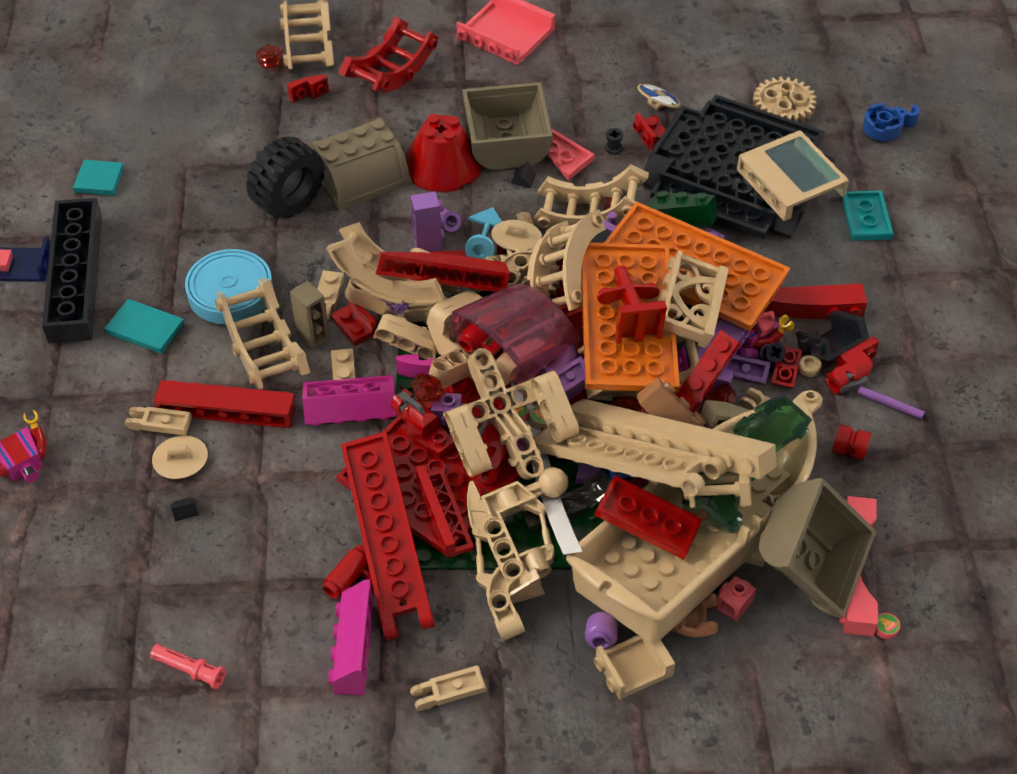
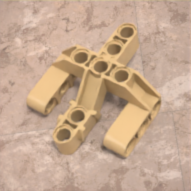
(399, 329)
(452, 363)
(544, 389)

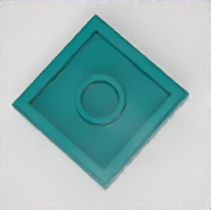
(98, 177)

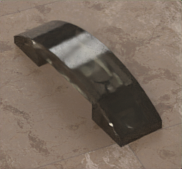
(575, 501)

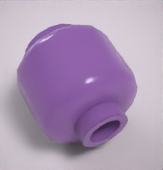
(601, 630)

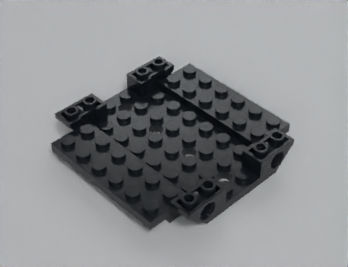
(699, 168)

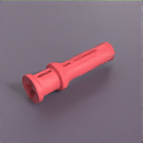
(197, 669)

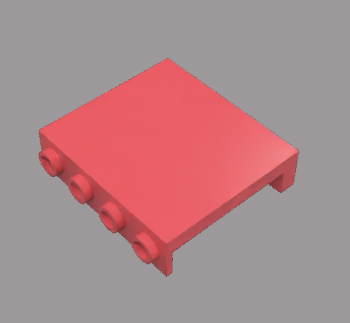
(508, 29)

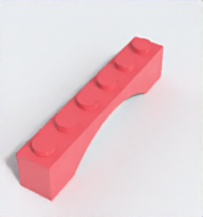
(863, 608)

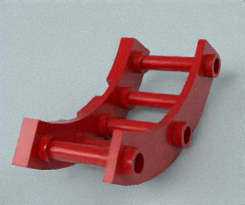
(385, 82)

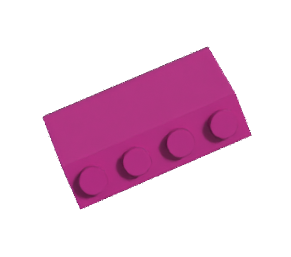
(348, 400)
(353, 640)

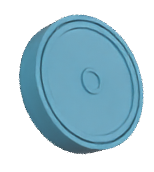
(230, 273)

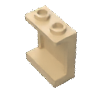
(634, 665)

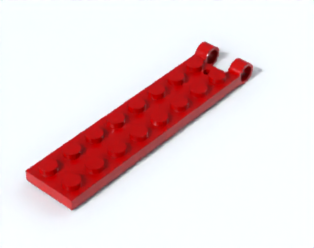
(386, 532)

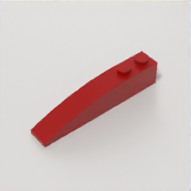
(446, 268)
(818, 301)

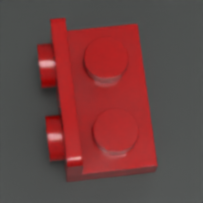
(649, 129)
(355, 323)

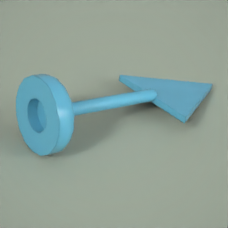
(480, 245)

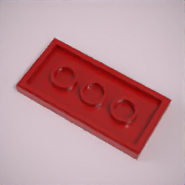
(648, 517)

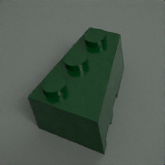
(693, 209)

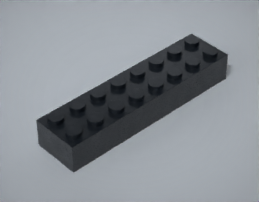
(72, 271)

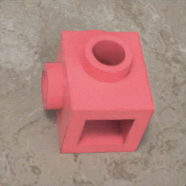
(735, 598)

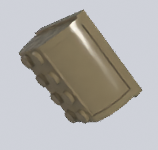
(508, 125)
(362, 163)
(818, 544)

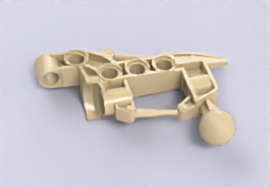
(488, 514)

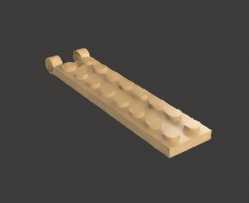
(634, 458)

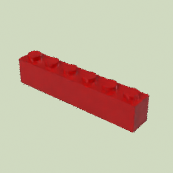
(228, 403)

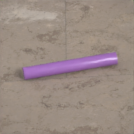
(900, 406)

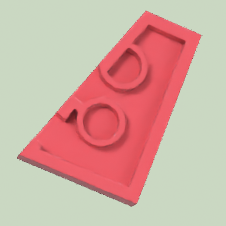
(568, 155)

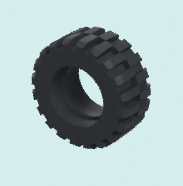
(285, 177)

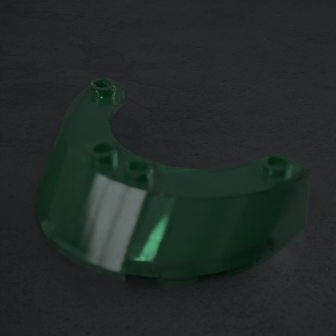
(774, 422)

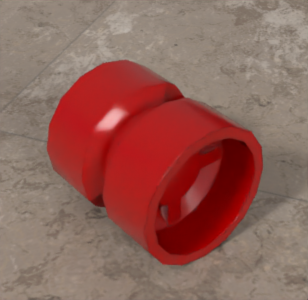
(851, 442)

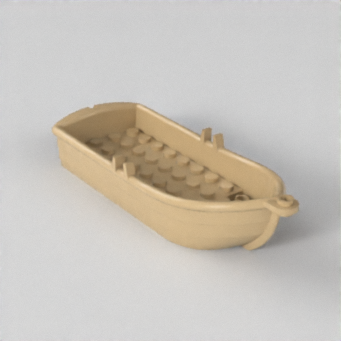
(656, 589)

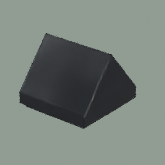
(524, 175)
(184, 509)

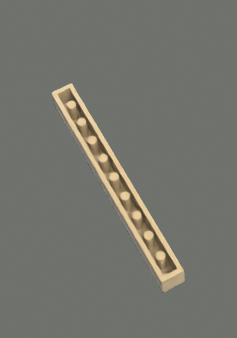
(740, 453)

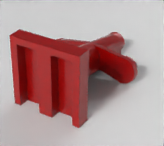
(634, 317)

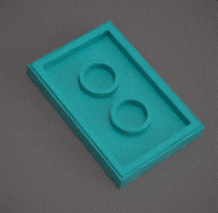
(867, 215)
(144, 326)

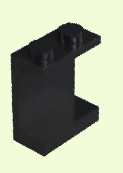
(845, 333)

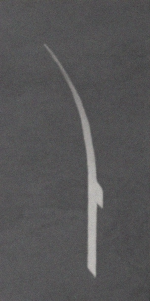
(554, 506)

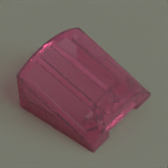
(523, 324)

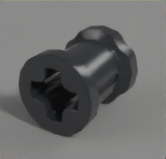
(614, 139)
(777, 356)

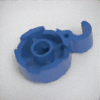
(887, 123)

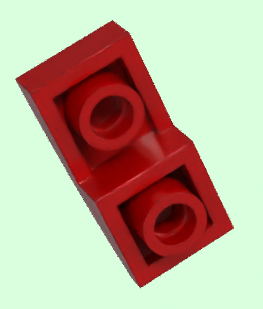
(312, 86)
(786, 369)

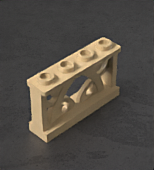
(714, 281)

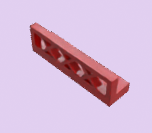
(438, 514)

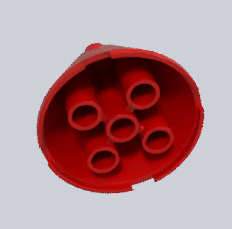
(442, 155)

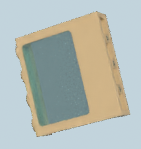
(790, 172)

